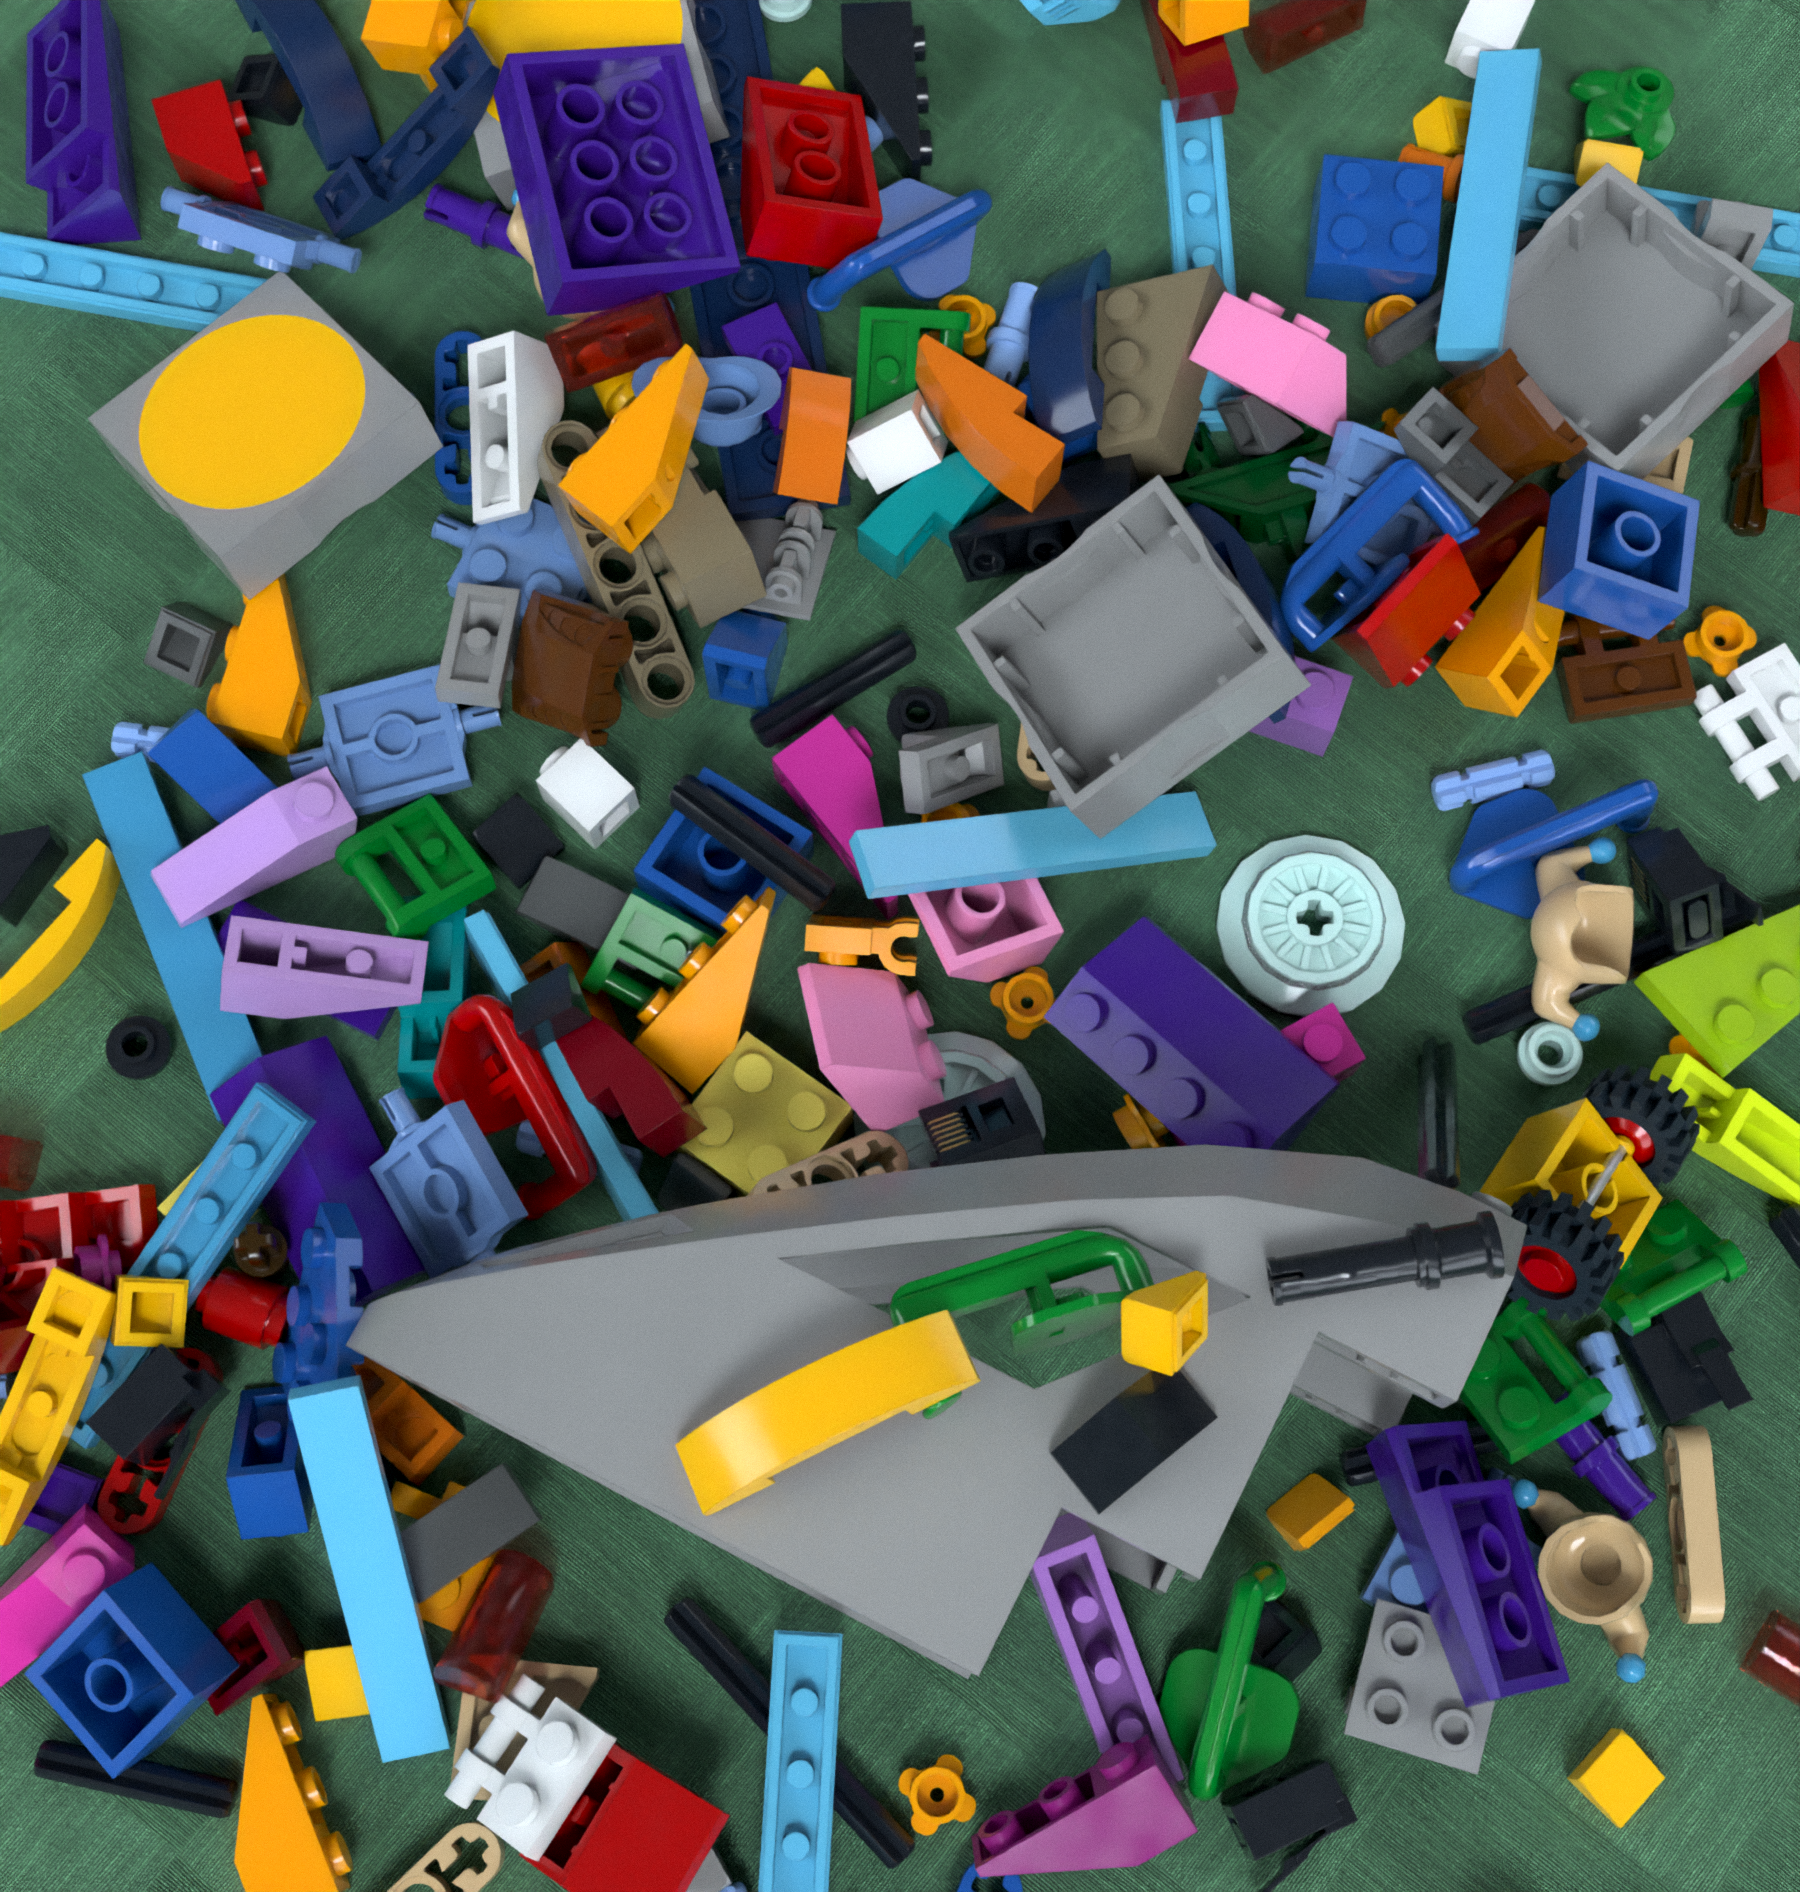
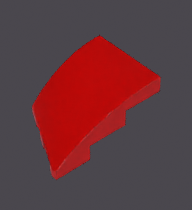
(47, 1228)

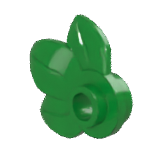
(1628, 104)

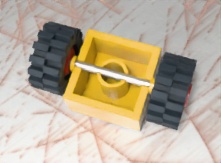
(1589, 1185)

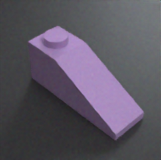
(257, 847)
(316, 970)

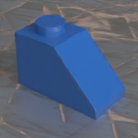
(745, 658)
(267, 1468)

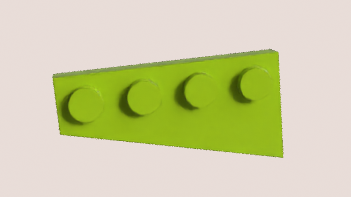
(1733, 990)

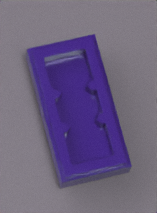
(767, 338)

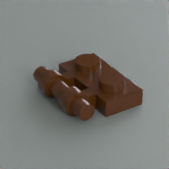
(1621, 680)

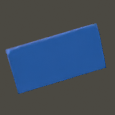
(209, 766)

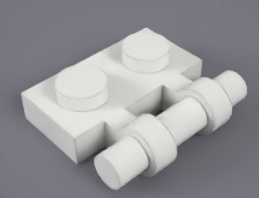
(1771, 696)
(544, 1778)

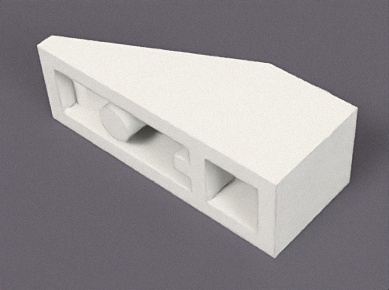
(511, 407)

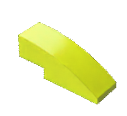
(1738, 1128)

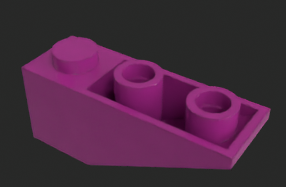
(1099, 1819)

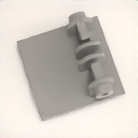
(790, 558)
(1410, 1696)

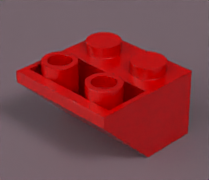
(632, 1831)

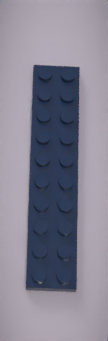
(737, 49)

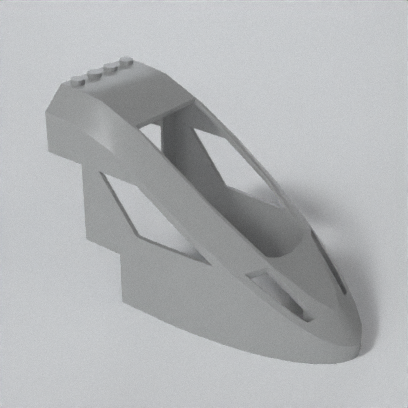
(930, 1526)

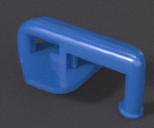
(922, 238)
(1340, 542)
(1522, 826)

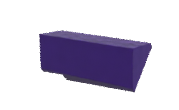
(80, 125)
(329, 1162)
(1469, 1561)

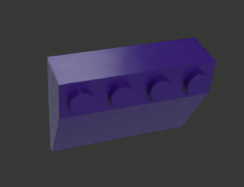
(613, 174)

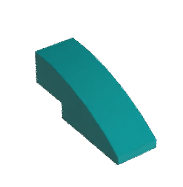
(924, 508)
(444, 988)

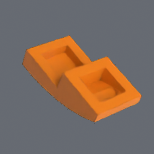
(813, 435)
(405, 1424)

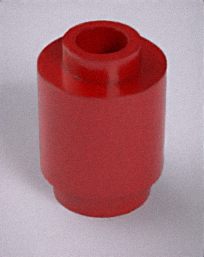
(244, 1308)

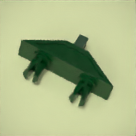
(1257, 493)

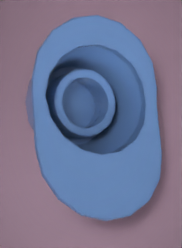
(734, 399)

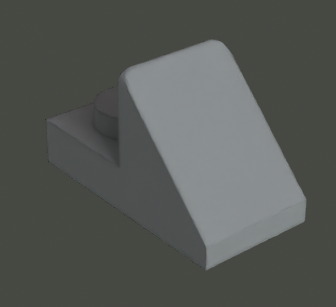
(1733, 227)
(479, 645)
(949, 765)

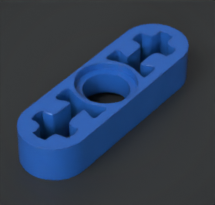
(447, 398)

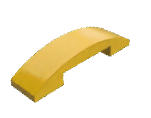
(91, 890)
(50, 1389)
(823, 1406)

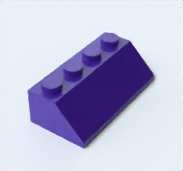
(1189, 1045)

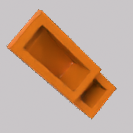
(988, 424)

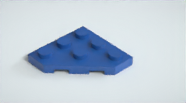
(323, 1305)

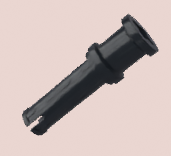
(1420, 1256)

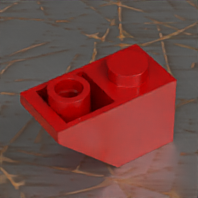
(207, 145)

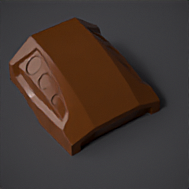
(1514, 417)
(569, 666)

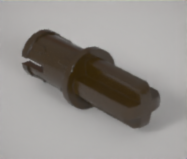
(1747, 511)
(261, 1251)

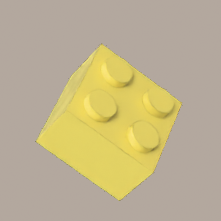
(763, 1116)

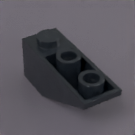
(880, 66)
(1018, 541)

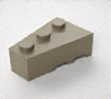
(1145, 367)
(702, 553)

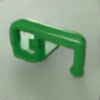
(1030, 1273)
(1224, 1709)

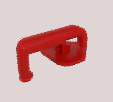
(507, 1085)

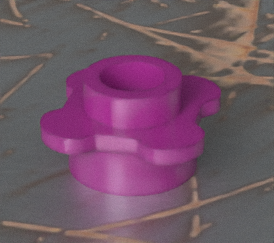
(97, 1263)

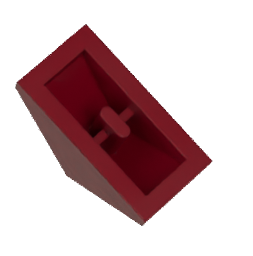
(262, 1645)

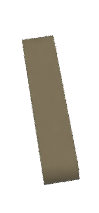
(634, 598)

